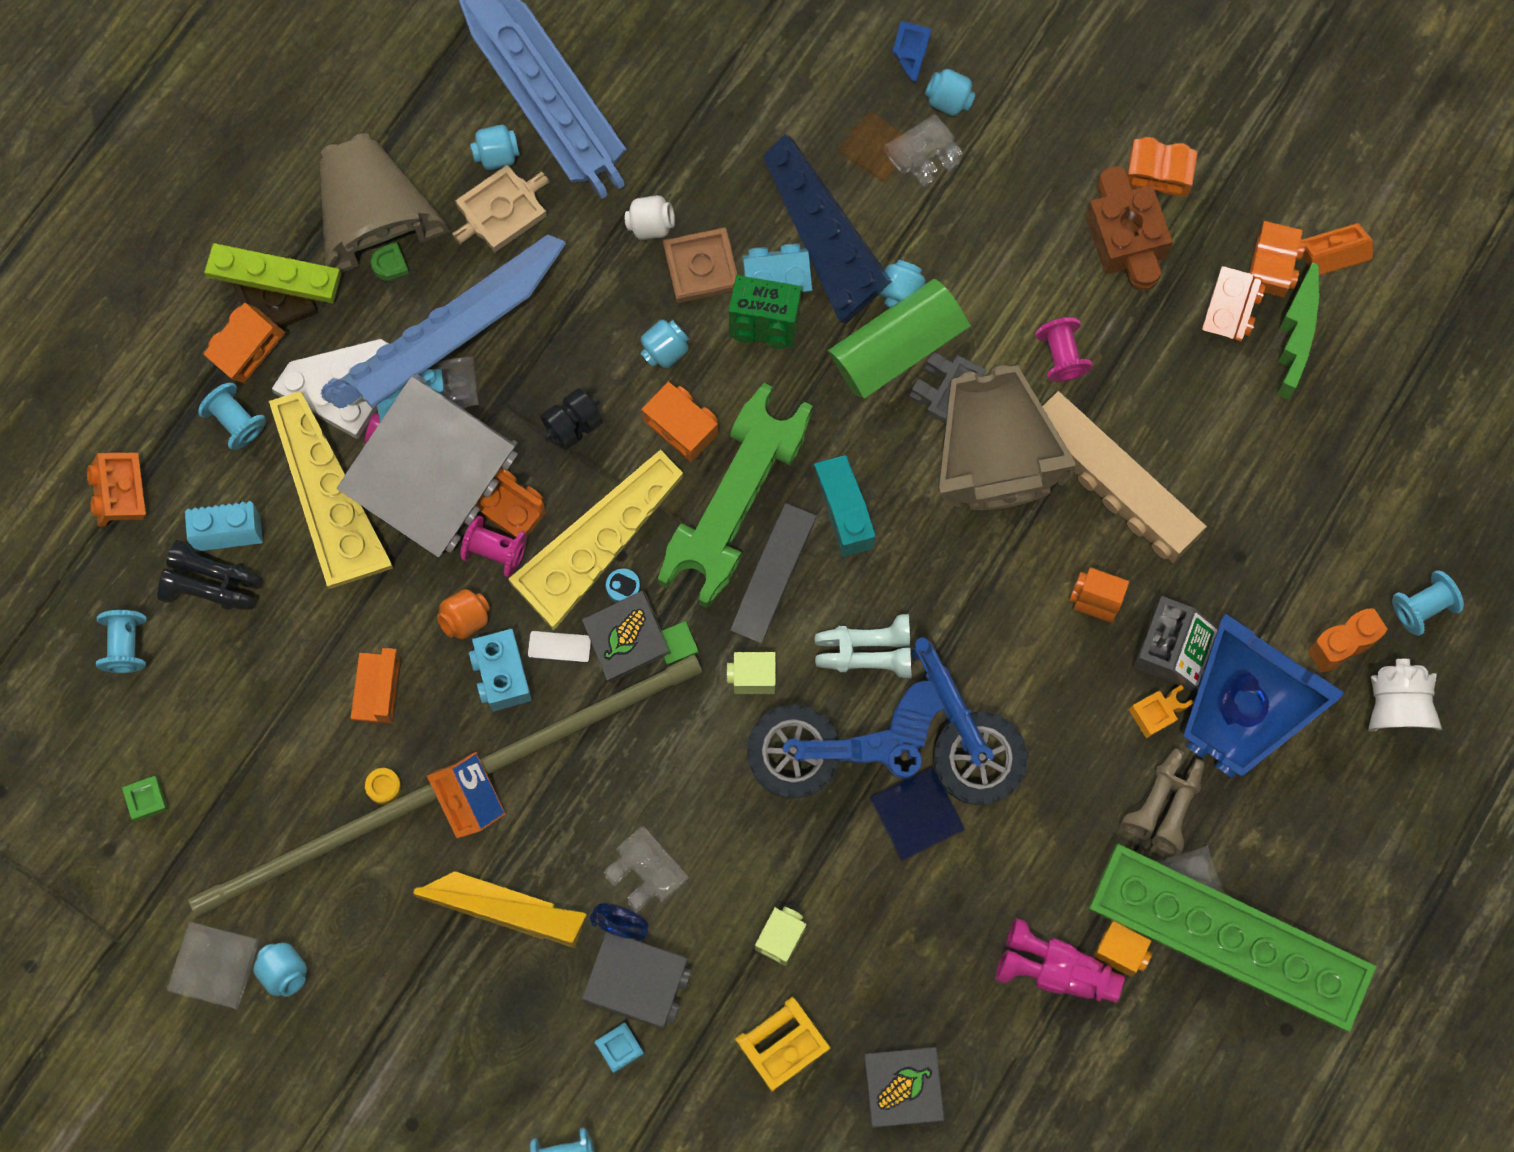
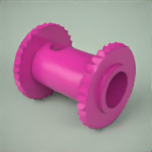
(1064, 349)
(493, 546)

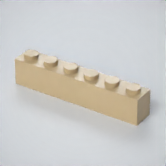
(1124, 483)

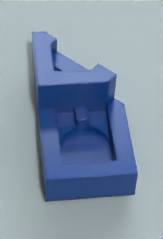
(911, 48)

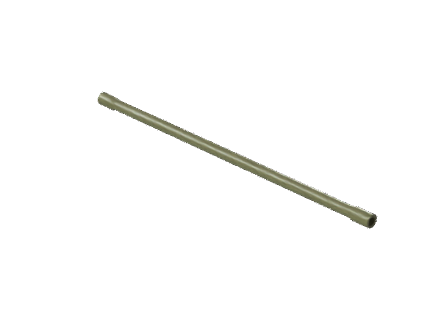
(220, 894)

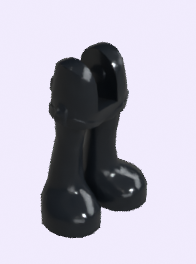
(181, 559)

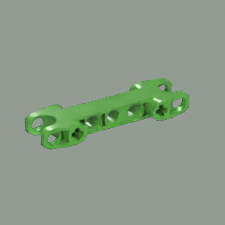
(709, 545)

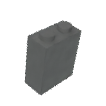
(637, 981)

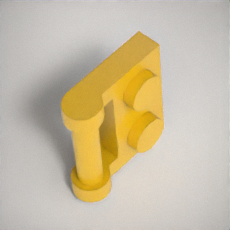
(790, 1053)

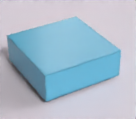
(619, 1048)

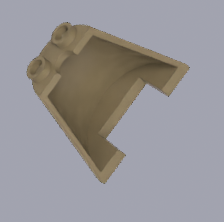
(368, 201)
(999, 443)

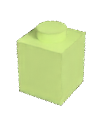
(752, 672)
(781, 935)

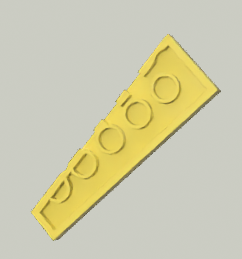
(337, 524)
(578, 556)

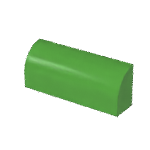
(898, 338)

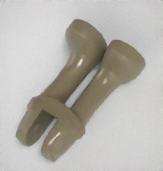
(1143, 822)

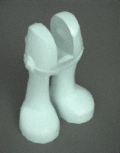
(895, 636)

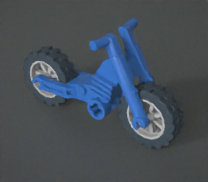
(906, 735)

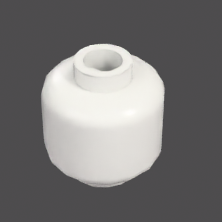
(650, 217)

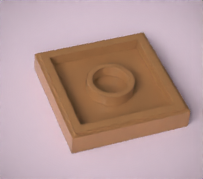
(700, 265)

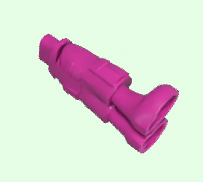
(1062, 967)

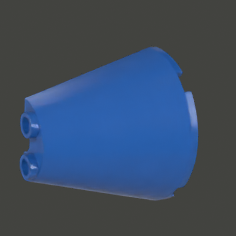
(1292, 694)

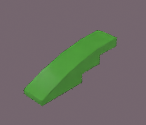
(1301, 324)

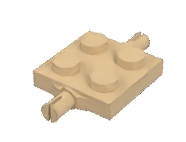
(501, 208)

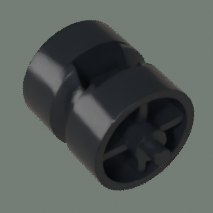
(573, 417)

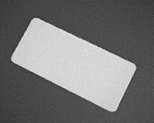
(559, 646)

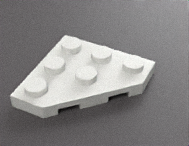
(315, 371)

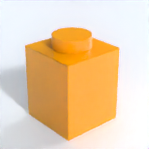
(1123, 949)

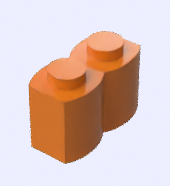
(1163, 166)
(1275, 257)
(1099, 594)
(1347, 640)

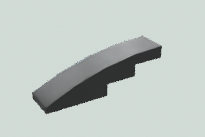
(773, 573)

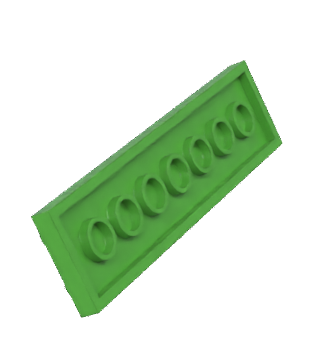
(1232, 938)

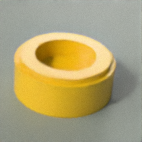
(383, 786)

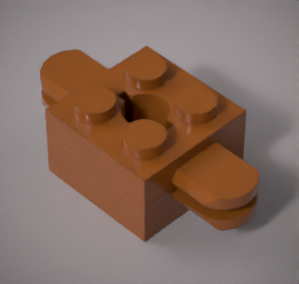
(1128, 229)

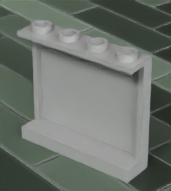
(427, 467)

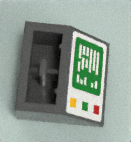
(1176, 644)

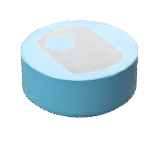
(622, 584)

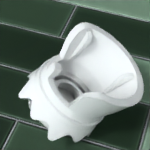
(1404, 697)

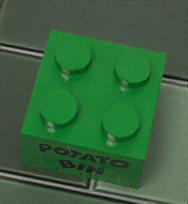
(764, 312)

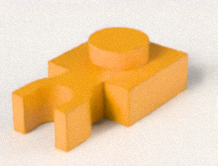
(1157, 712)

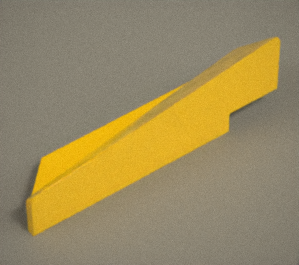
(504, 908)

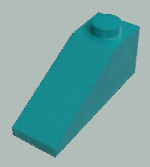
(845, 506)

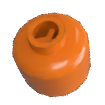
(463, 614)

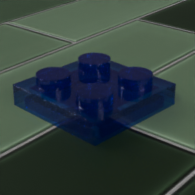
(917, 814)

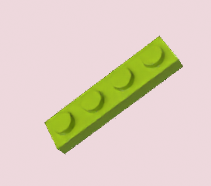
(273, 273)

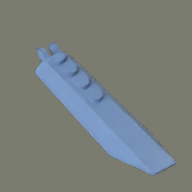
(546, 90)
(445, 328)

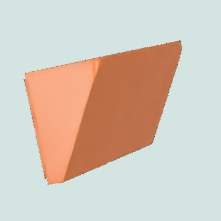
(1338, 248)

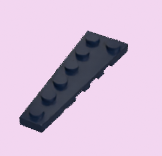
(835, 247)

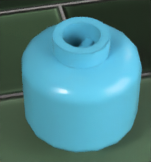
(950, 92)
(495, 147)
(905, 280)
(664, 344)
(280, 969)

